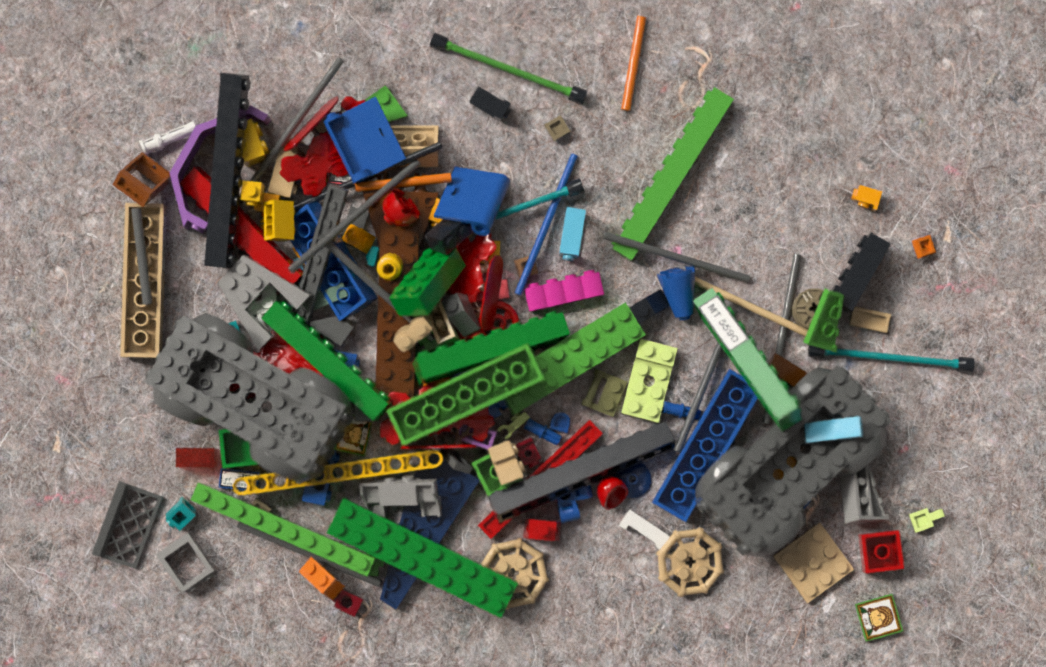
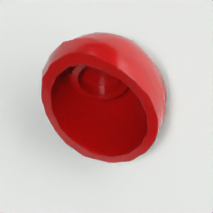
(611, 492)

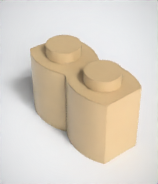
(417, 329)

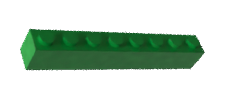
(327, 360)

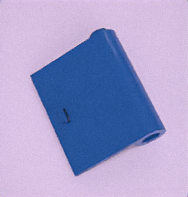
(361, 142)
(475, 200)

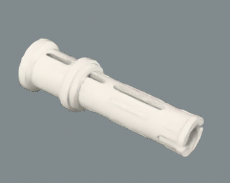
(160, 141)

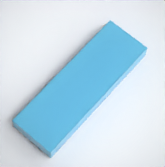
(833, 429)

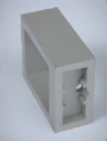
(205, 576)

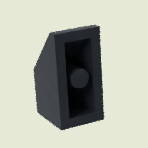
(649, 306)

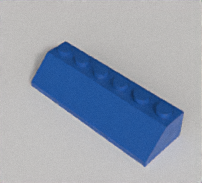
(336, 272)

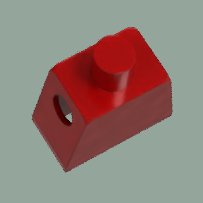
(542, 530)

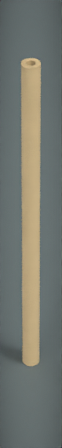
(752, 307)

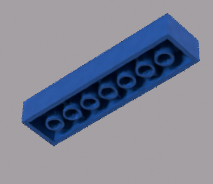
(706, 444)

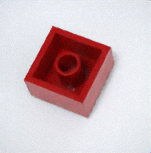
(881, 551)

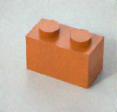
(321, 578)

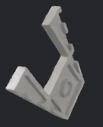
(245, 284)

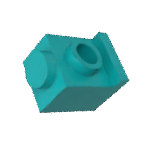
(180, 521)

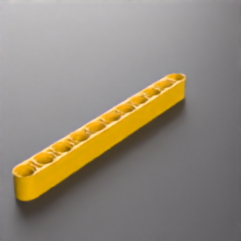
(347, 475)

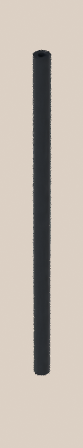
(349, 184)

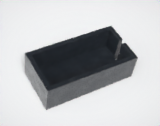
(861, 269)

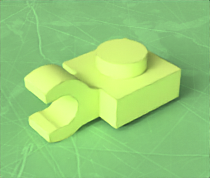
(517, 420)
(923, 519)

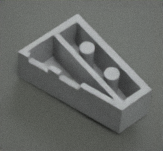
(860, 499)

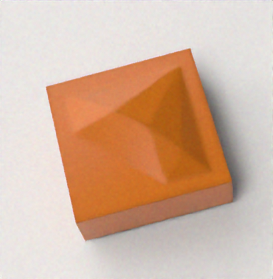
(923, 246)

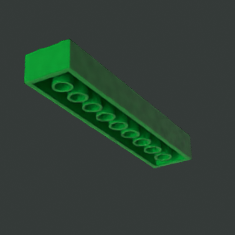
(422, 557)

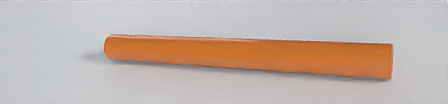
(633, 63)
(407, 182)

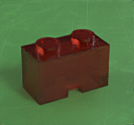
(196, 457)

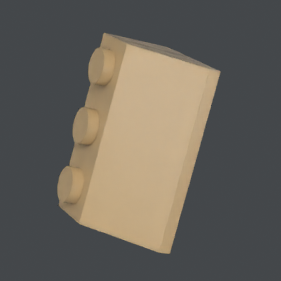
(416, 138)

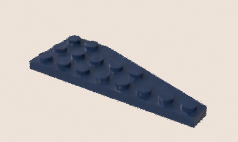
(454, 491)

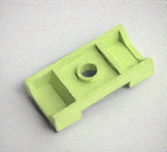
(654, 361)

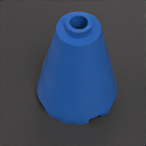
(679, 290)

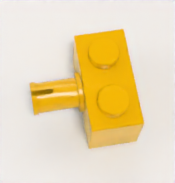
(278, 220)

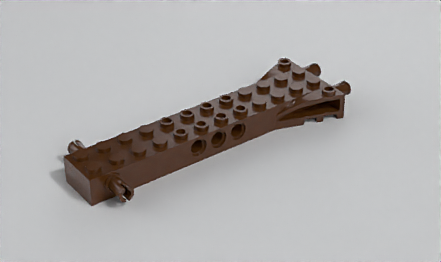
(393, 366)

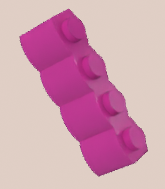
(564, 292)

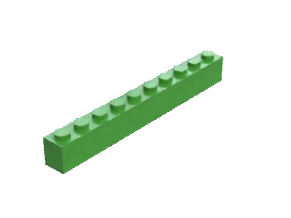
(674, 171)
(283, 529)

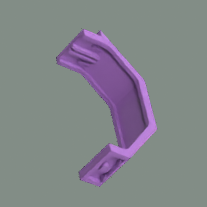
(186, 157)

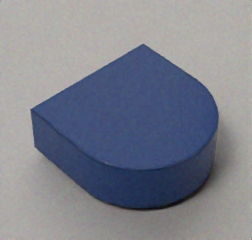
(560, 422)

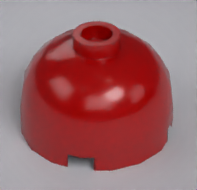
(399, 210)

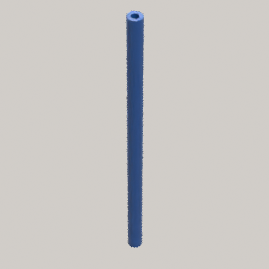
(545, 226)

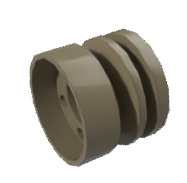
(801, 305)

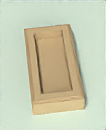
(870, 319)

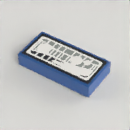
(228, 476)

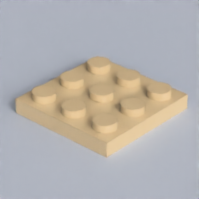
(813, 562)

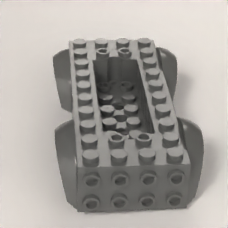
(194, 385)
(769, 512)

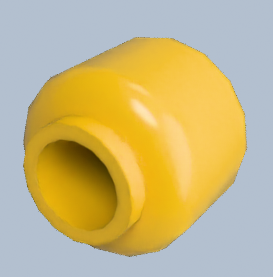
(385, 270)

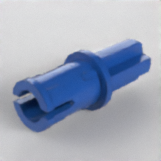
(678, 410)
(542, 431)

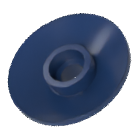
(642, 481)

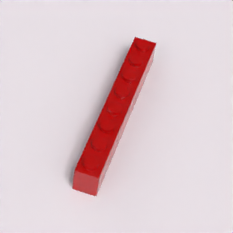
(249, 234)

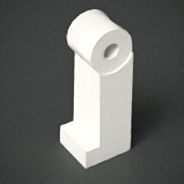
(644, 528)

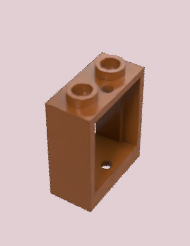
(135, 188)

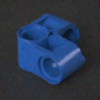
(568, 508)

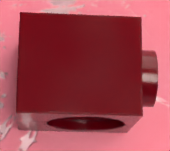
(356, 602)

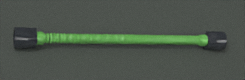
(441, 43)

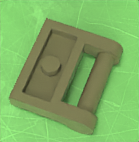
(610, 396)

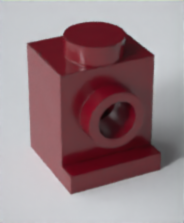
(528, 444)

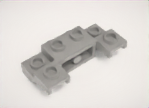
(401, 491)

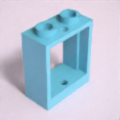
(572, 233)

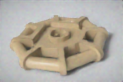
(522, 565)
(698, 568)

